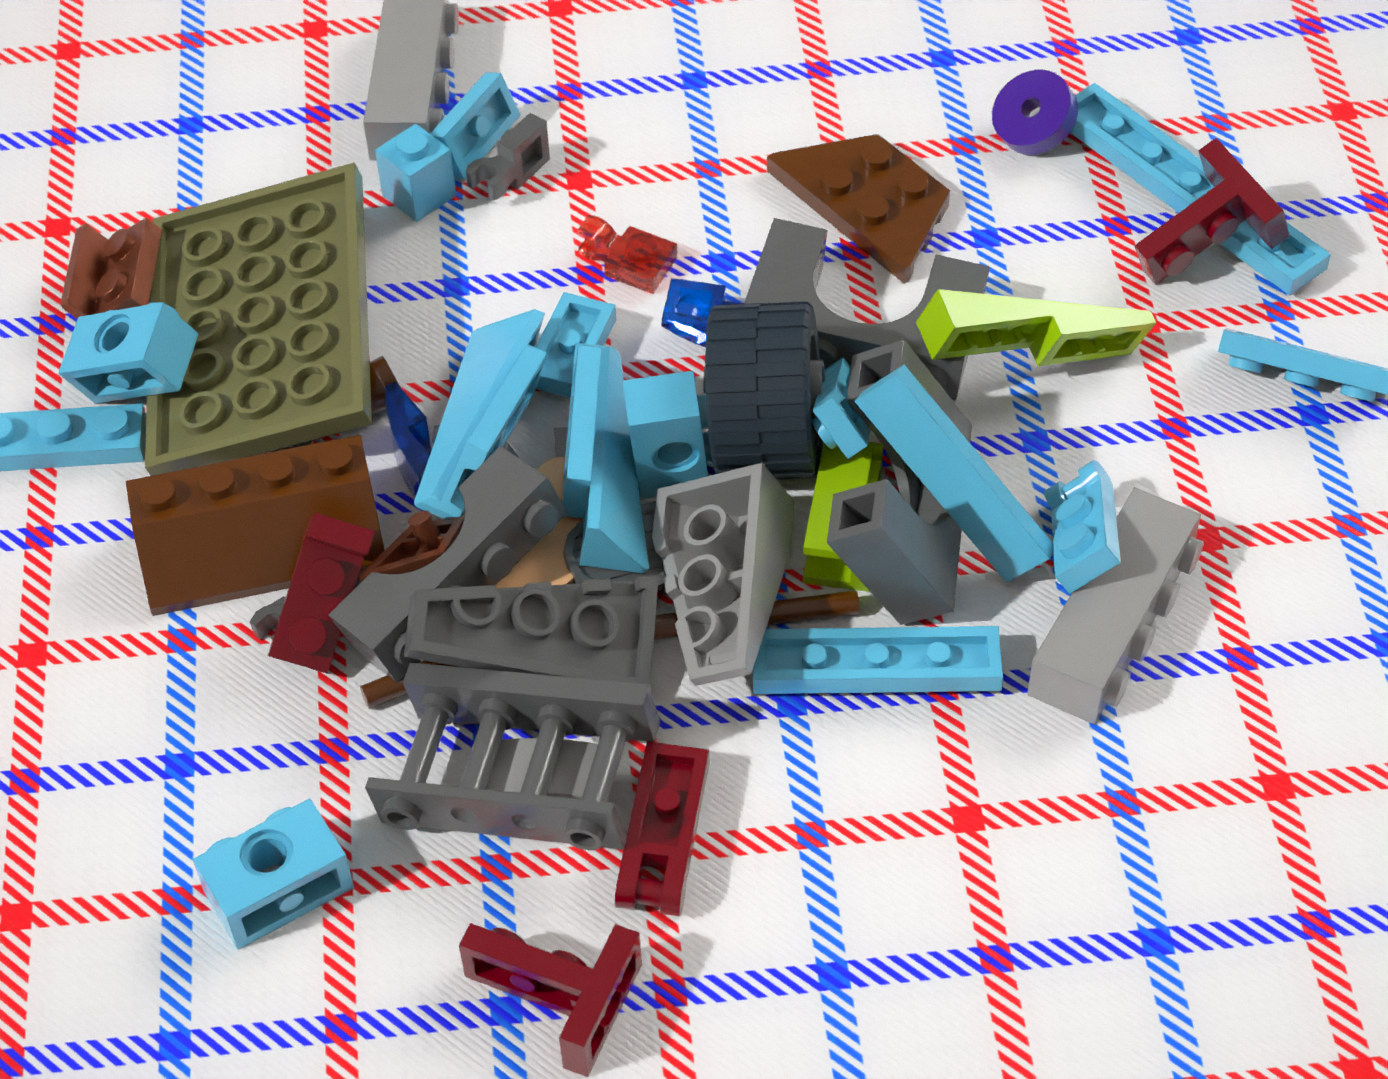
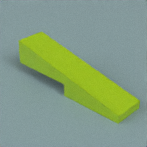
(1052, 330)

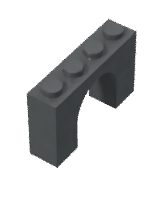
(791, 272)
(904, 539)

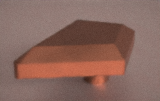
(417, 545)

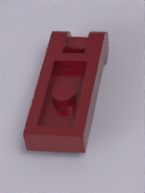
(663, 827)

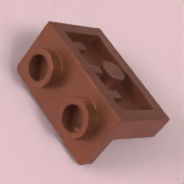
(111, 271)

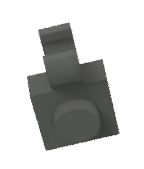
(519, 157)

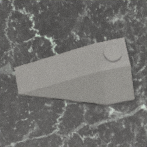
(723, 564)

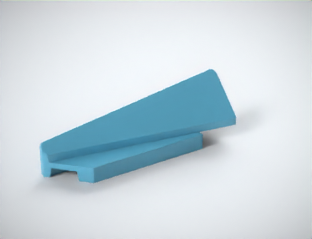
(483, 408)
(600, 464)

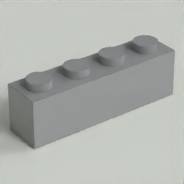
(409, 68)
(1112, 616)

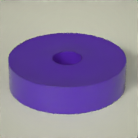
(1046, 128)

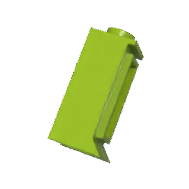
(836, 475)

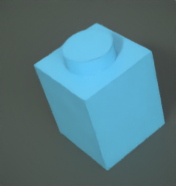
(416, 172)

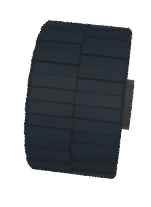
(763, 387)

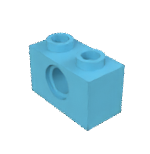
(129, 353)
(667, 430)
(259, 902)

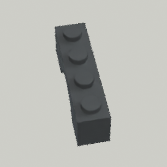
(505, 517)

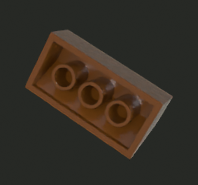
(241, 521)

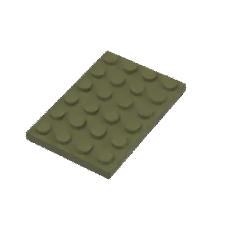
(278, 318)

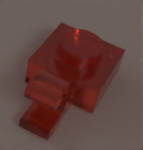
(633, 258)

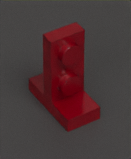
(1212, 217)
(320, 582)
(559, 983)

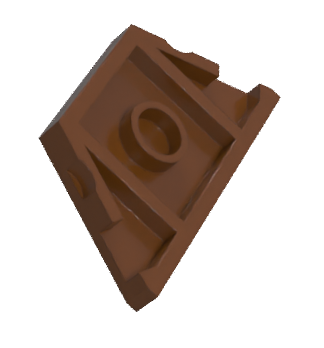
(867, 195)

